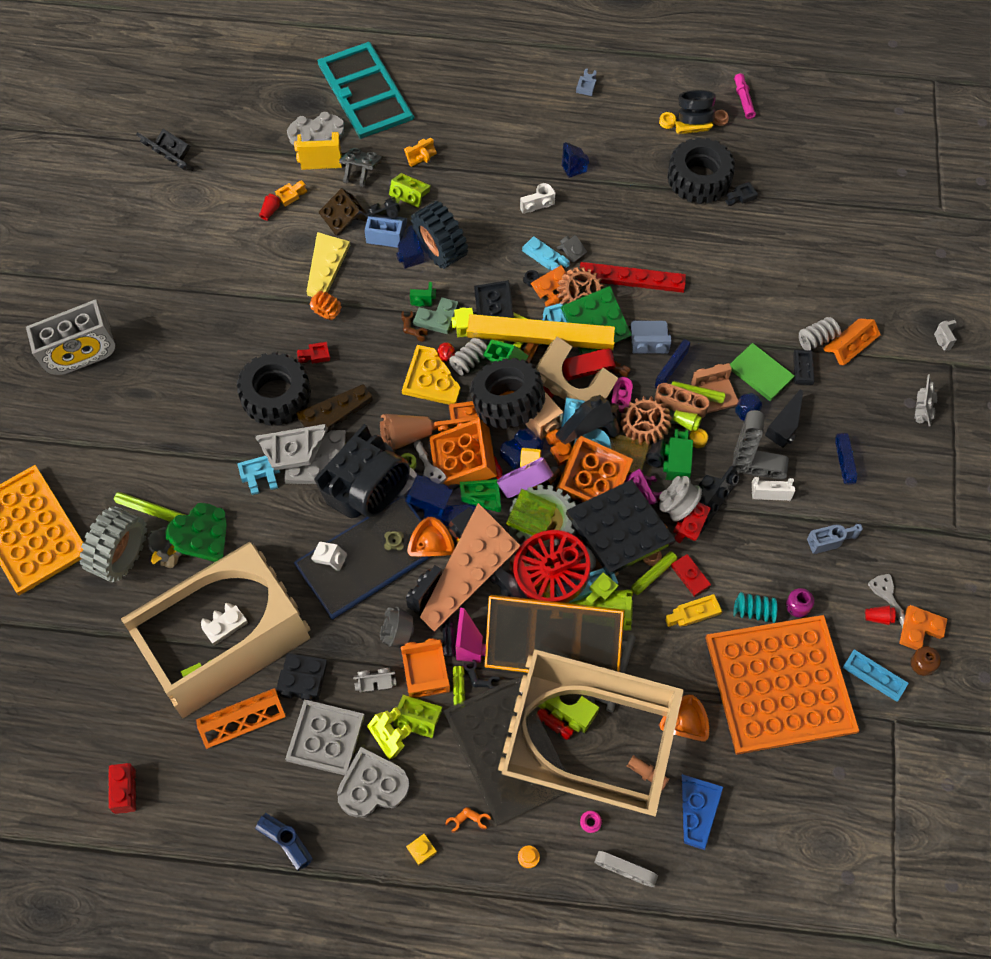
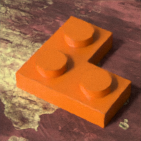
(917, 624)

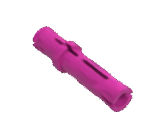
(743, 91)

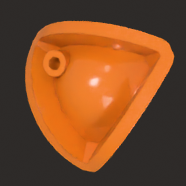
(431, 539)
(691, 719)

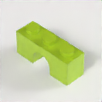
(577, 715)

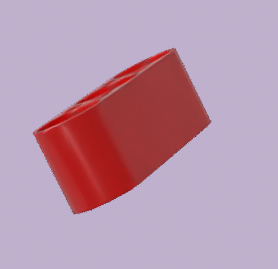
(588, 364)

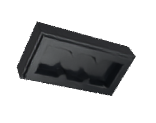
(803, 367)

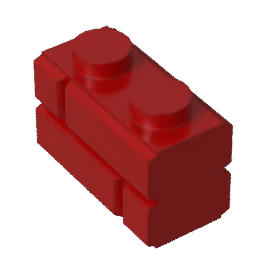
(122, 788)

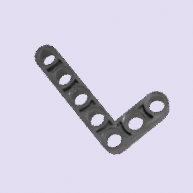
(754, 462)

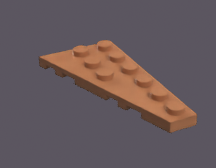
(475, 559)

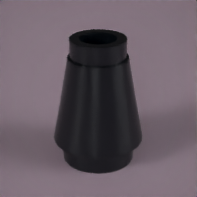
(655, 455)

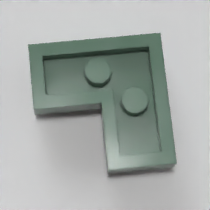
(437, 320)

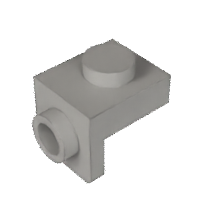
(944, 334)

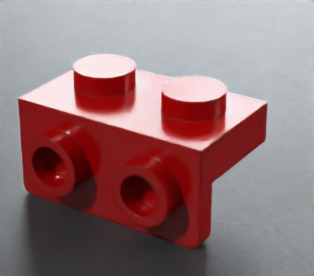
(692, 523)

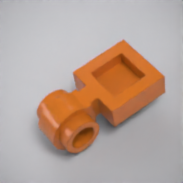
(560, 451)

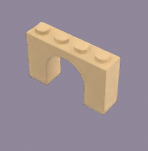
(552, 377)

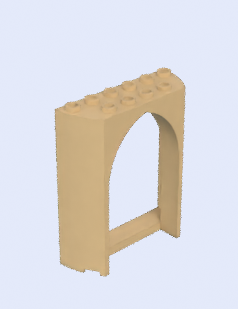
(273, 637)
(557, 676)

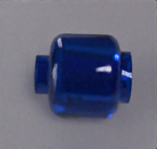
(747, 403)

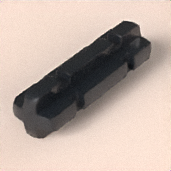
(448, 638)

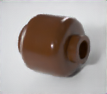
(925, 661)

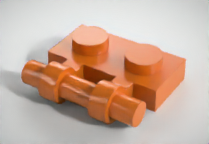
(547, 284)

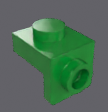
(423, 297)

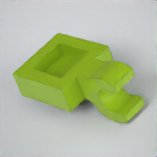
(601, 588)

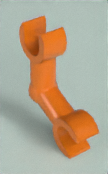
(467, 813)

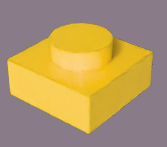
(421, 849)

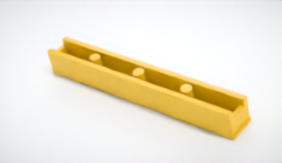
(540, 331)

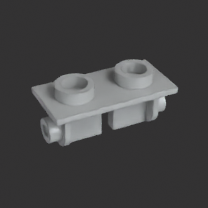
(366, 680)

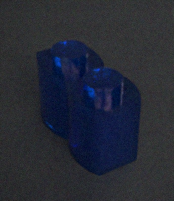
(511, 449)

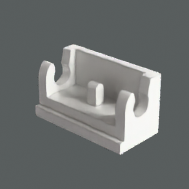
(772, 489)

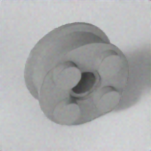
(680, 498)

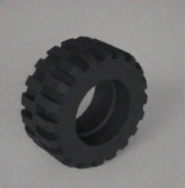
(706, 154)
(269, 369)
(510, 408)

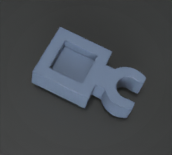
(587, 83)

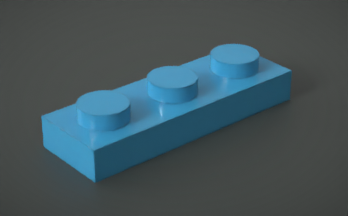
(875, 675)

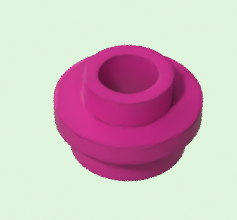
(591, 815)

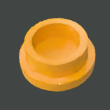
(528, 857)

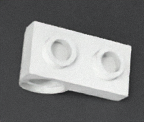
(542, 198)

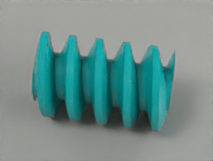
(755, 606)

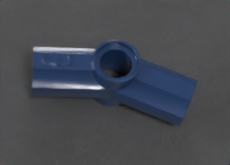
(294, 849)

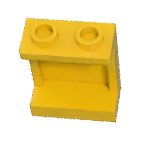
(319, 153)

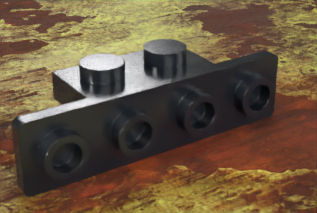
(171, 146)
(716, 491)

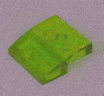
(531, 513)

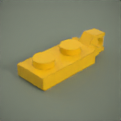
(694, 611)

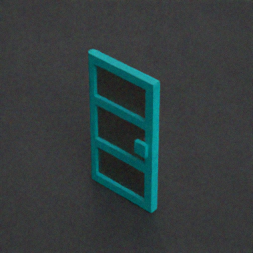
(365, 90)

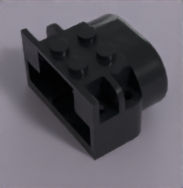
(363, 476)

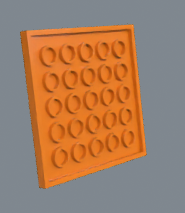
(781, 684)

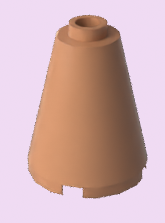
(404, 429)

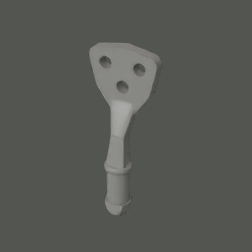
(429, 469)
(887, 594)

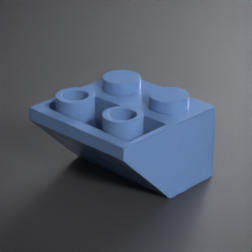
(384, 230)

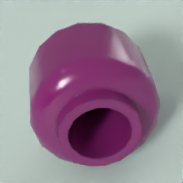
(800, 602)

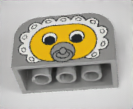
(71, 339)

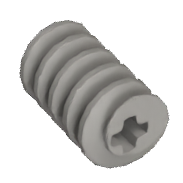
(819, 333)
(468, 355)

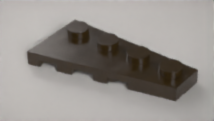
(335, 408)

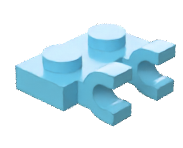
(255, 469)

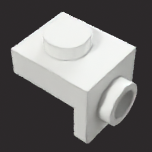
(330, 555)

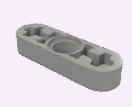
(626, 869)

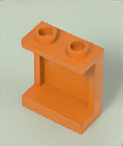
(425, 668)

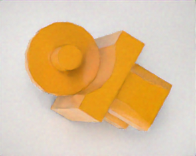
(420, 152)

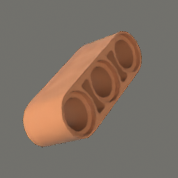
(676, 393)

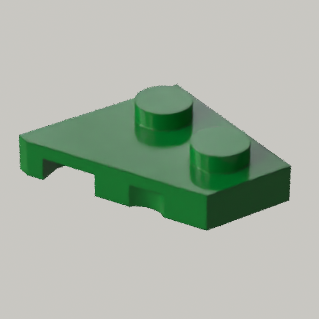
(482, 492)

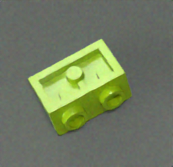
(408, 189)
(418, 715)

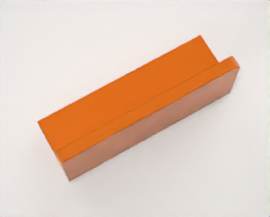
(853, 340)

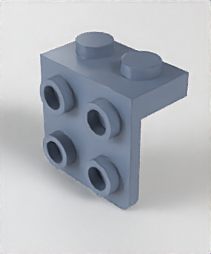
(650, 337)

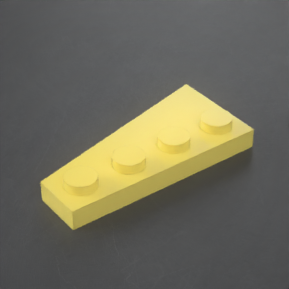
(326, 261)

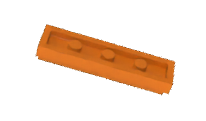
(235, 712)

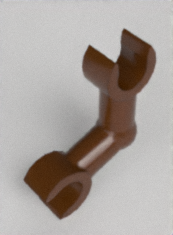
(412, 331)

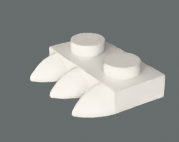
(223, 624)

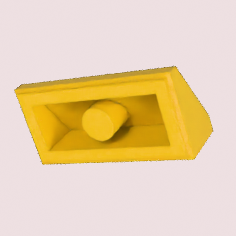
(682, 128)

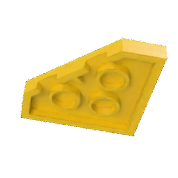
(430, 378)

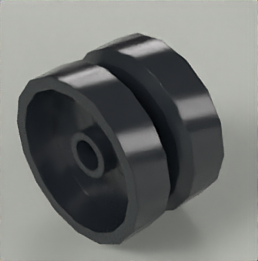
(697, 107)

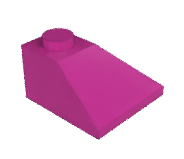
(469, 640)

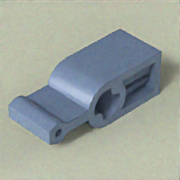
(831, 537)

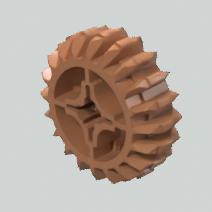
(568, 281)
(650, 411)

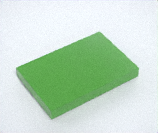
(761, 372)

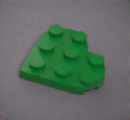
(199, 532)

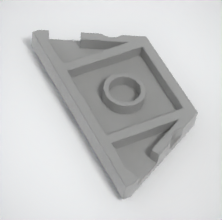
(293, 446)

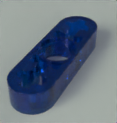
(846, 458)

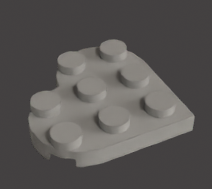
(315, 130)
(371, 783)

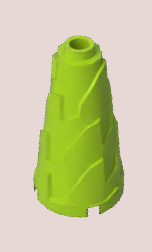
(617, 600)

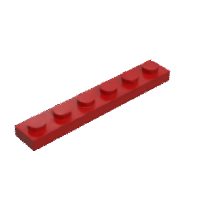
(637, 277)

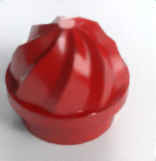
(445, 351)

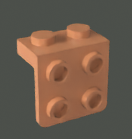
(716, 379)

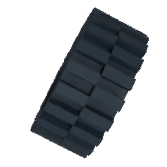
(439, 234)

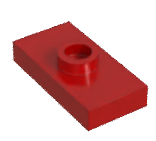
(690, 575)

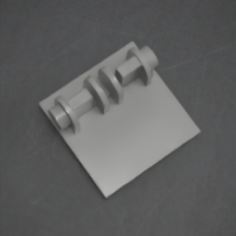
(925, 399)

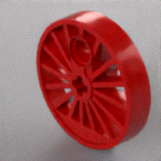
(546, 574)

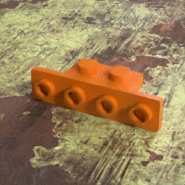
(460, 414)

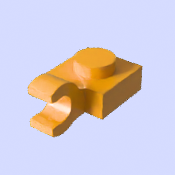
(289, 193)

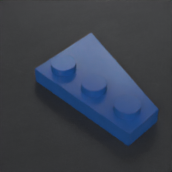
(699, 810)

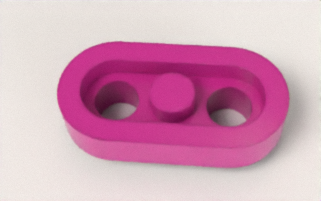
(622, 396)

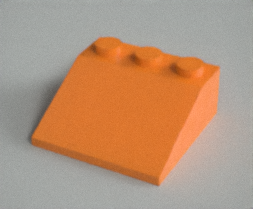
(464, 453)
(592, 470)

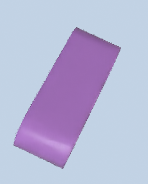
(525, 477)

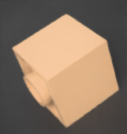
(547, 419)

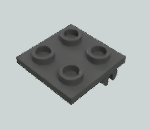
(356, 157)

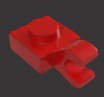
(317, 353)

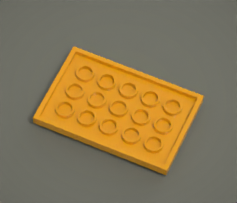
(34, 532)

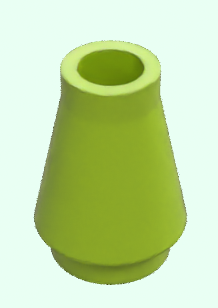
(688, 420)

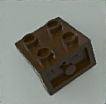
(342, 211)

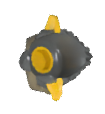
(162, 549)

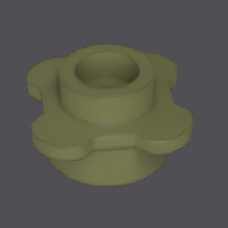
(398, 536)

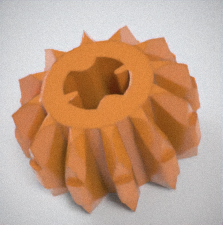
(325, 305)

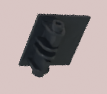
(391, 206)

